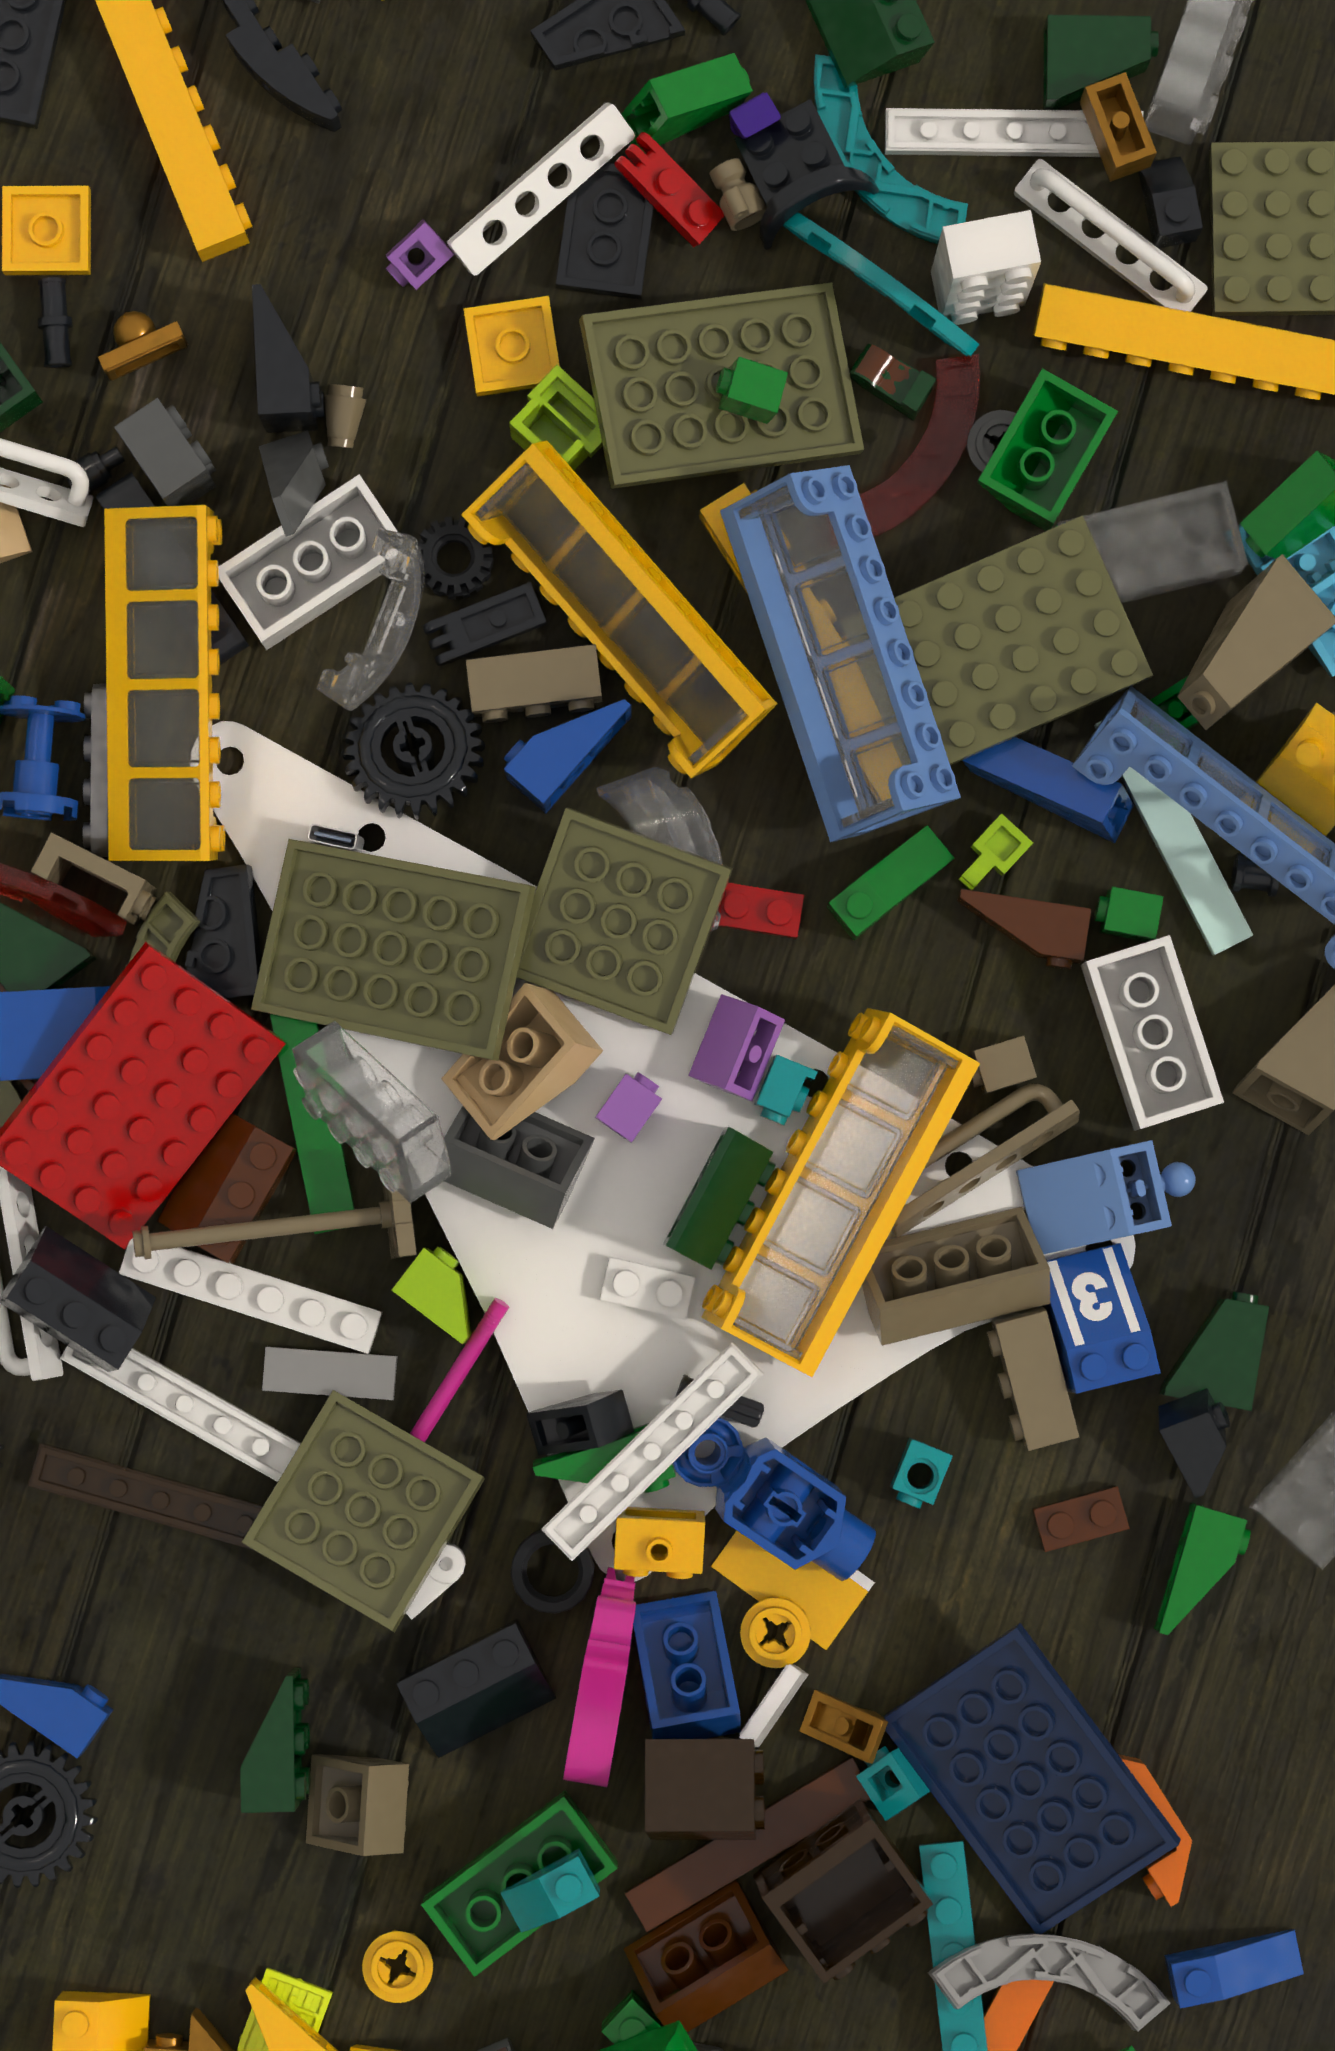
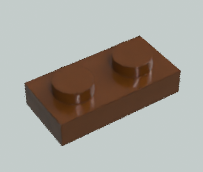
(1080, 1518)

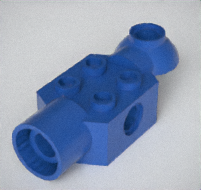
(778, 1502)

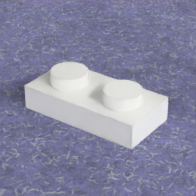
(647, 1288)

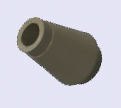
(343, 414)

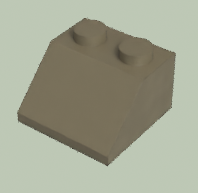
(357, 1804)

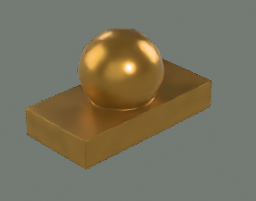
(140, 344)

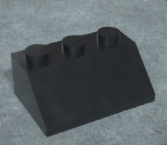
(78, 1300)
(476, 1689)

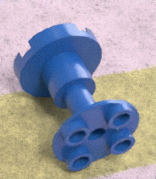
(36, 776)

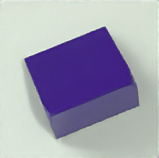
(753, 116)

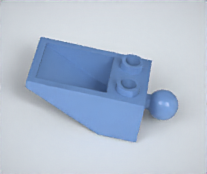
(1090, 1199)

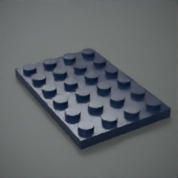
(1030, 1780)

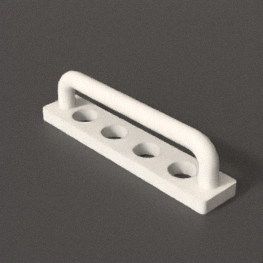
(613, 136)
(1044, 180)
(26, 492)
(22, 1229)

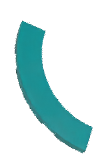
(898, 199)
(882, 282)

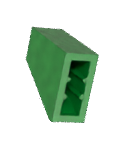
(687, 99)
(1295, 511)

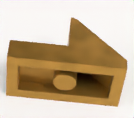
(844, 1726)
(202, 2037)

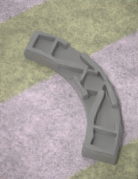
(1050, 1959)

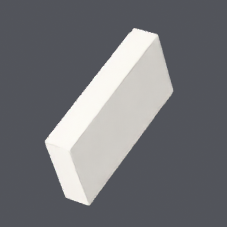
(773, 1704)

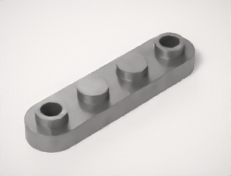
(96, 789)

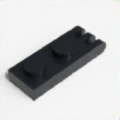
(486, 623)

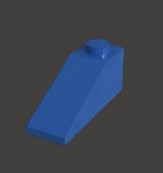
(56, 1709)
(1232, 1968)

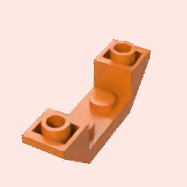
(1168, 1871)

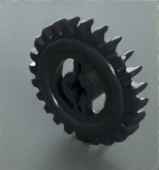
(423, 786)
(70, 1807)

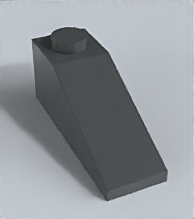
(294, 477)

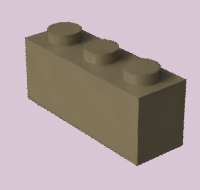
(534, 683)
(1032, 1378)

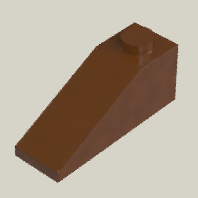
(1040, 927)

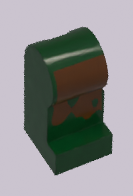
(892, 380)

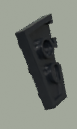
(604, 28)
(227, 939)

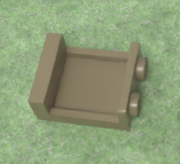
(60, 855)

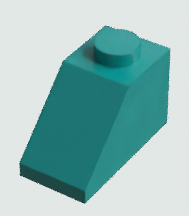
(551, 1892)

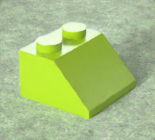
(437, 1291)

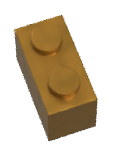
(1118, 126)

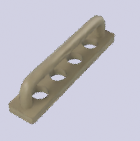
(1058, 1120)

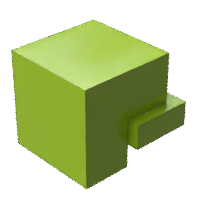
(561, 414)

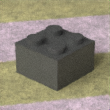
(161, 449)

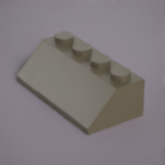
(956, 1276)

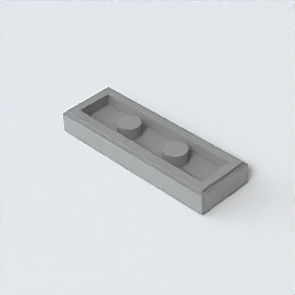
(325, 1371)

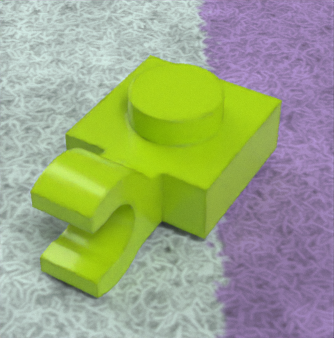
(997, 849)

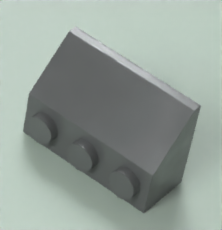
(522, 1170)

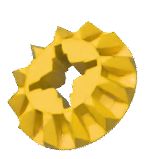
(772, 1653)
(377, 1972)

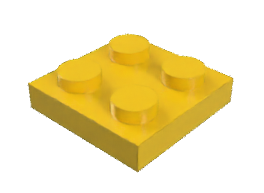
(46, 230)
(511, 344)

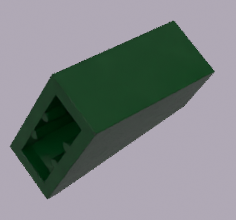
(1090, 50)
(35, 955)
(1223, 1354)

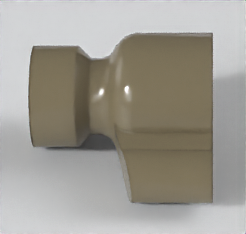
(741, 200)

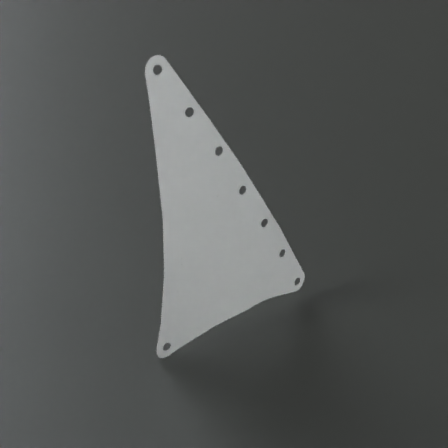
(627, 1194)

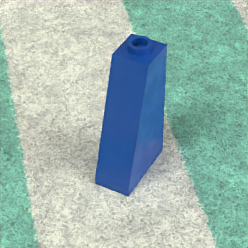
(1054, 786)

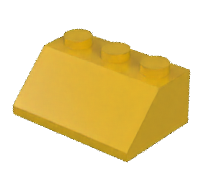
(101, 2021)

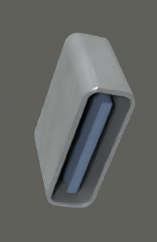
(335, 838)

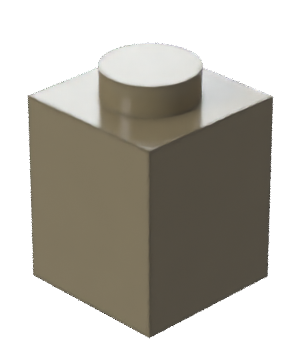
(1003, 1065)

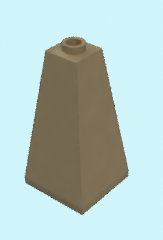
(1254, 640)
(1299, 1072)

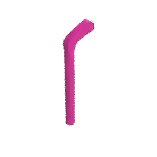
(459, 1369)

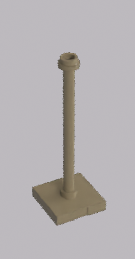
(391, 1214)

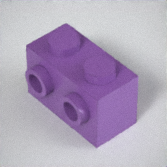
(733, 1047)

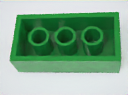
(470, 1903)

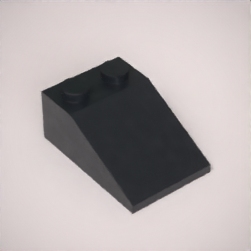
(285, 387)

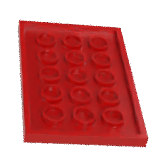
(135, 1095)

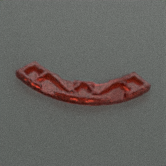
(937, 451)
(60, 902)

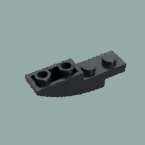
(281, 73)

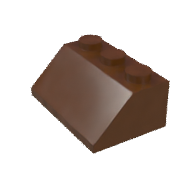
(229, 1182)
(705, 1959)

